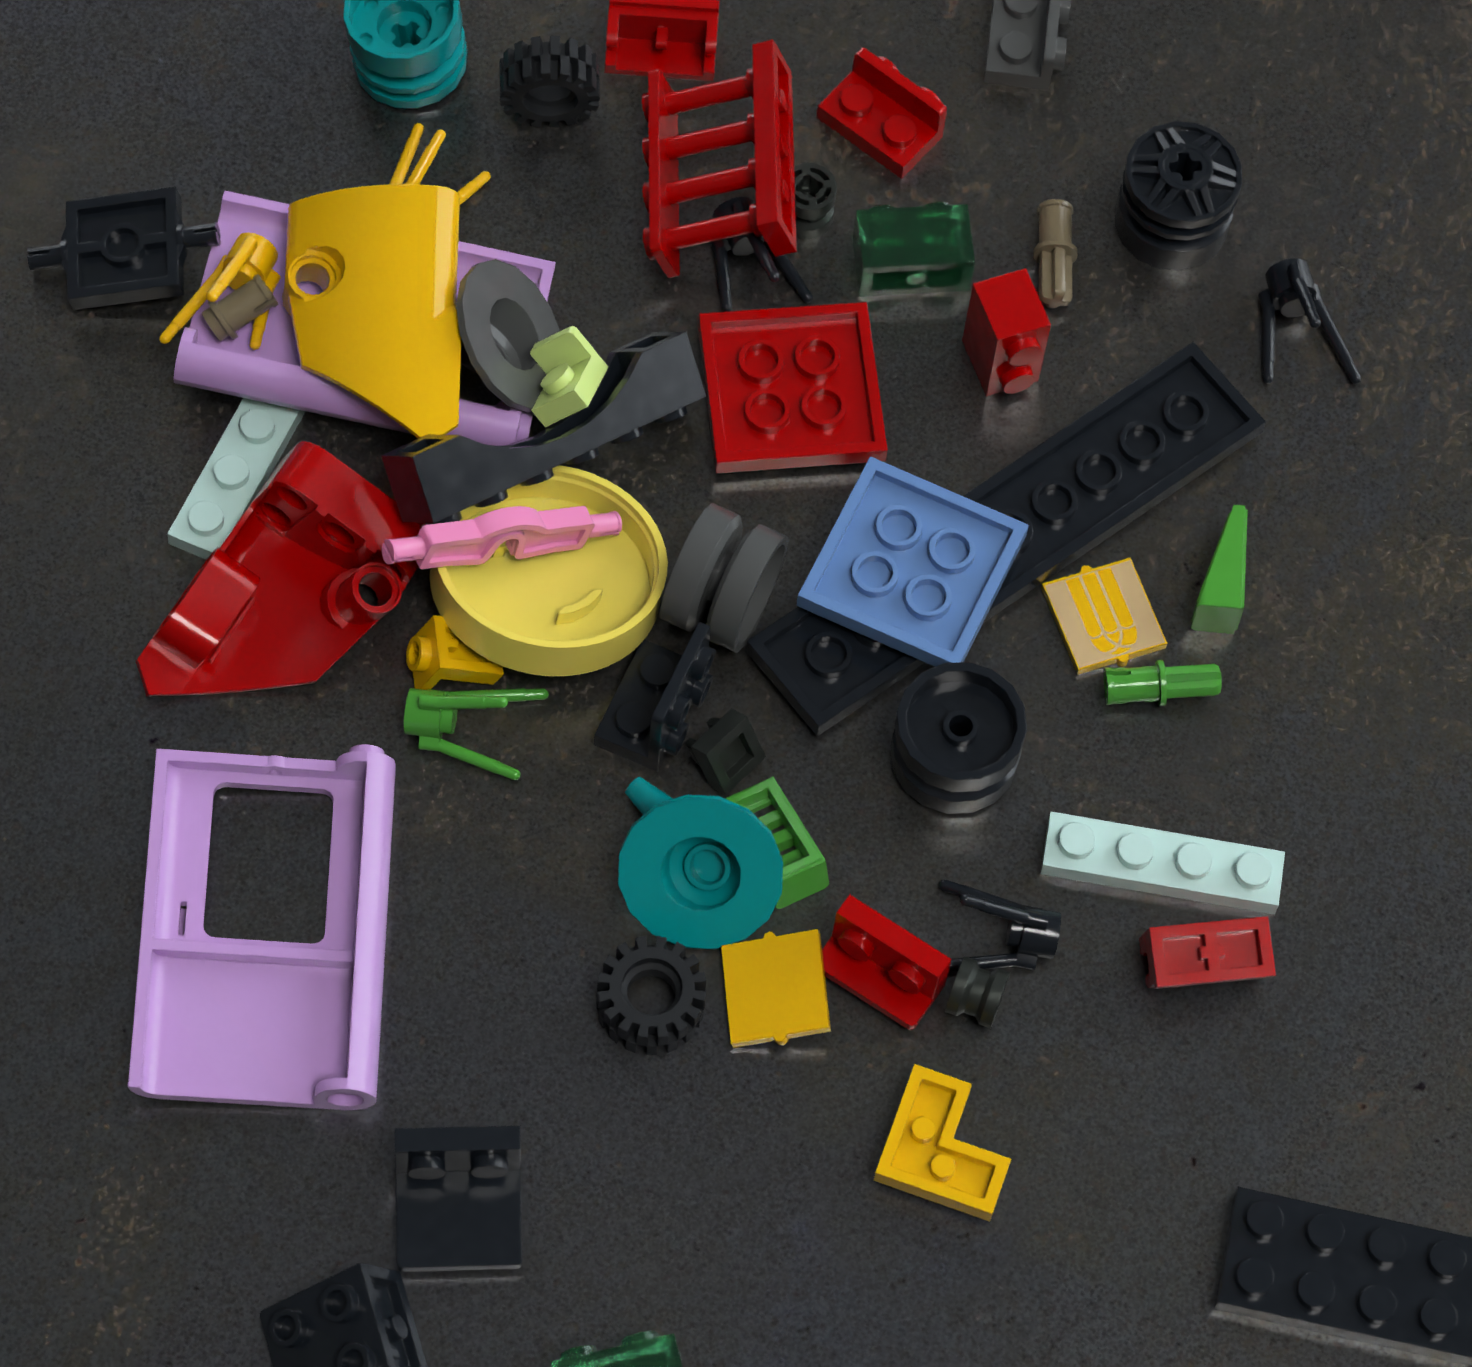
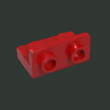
(884, 113)
(884, 963)

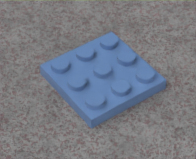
(912, 565)

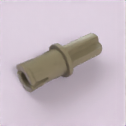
(1055, 252)

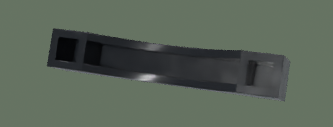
(449, 473)

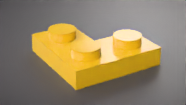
(928, 1160)

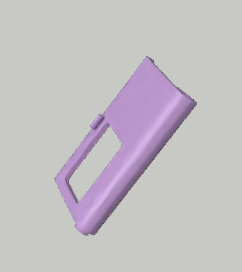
(274, 369)
(259, 1014)

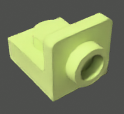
(571, 375)

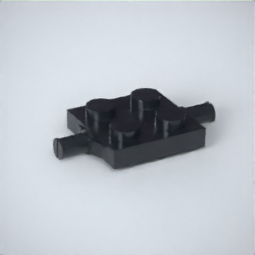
(124, 248)

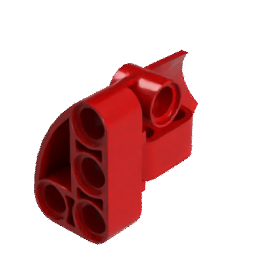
(283, 585)

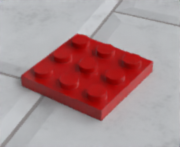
(791, 387)

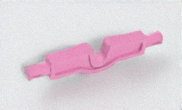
(523, 528)

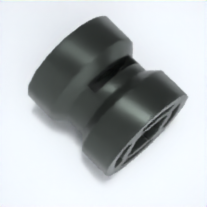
(813, 200)

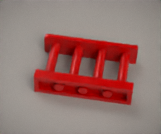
(768, 172)

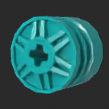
(406, 49)

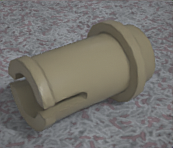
(239, 308)

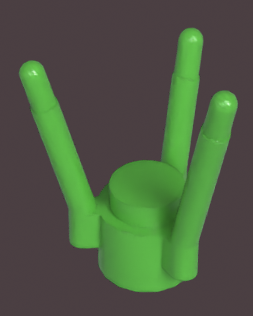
(435, 712)

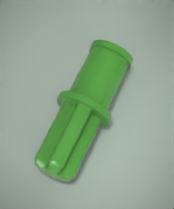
(1160, 683)

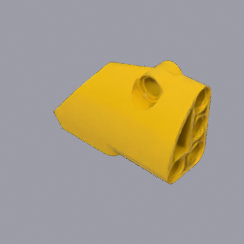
(387, 297)

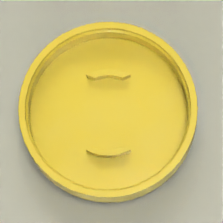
(563, 607)

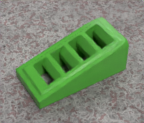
(1223, 589)
(805, 866)

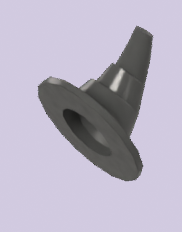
(498, 325)

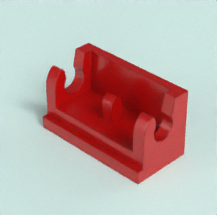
(664, 36)
(1208, 952)

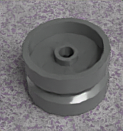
(724, 577)

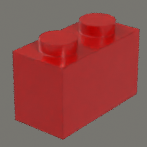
(1006, 332)

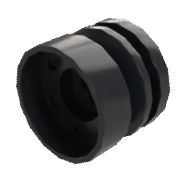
(1178, 195)

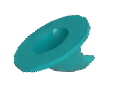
(698, 868)

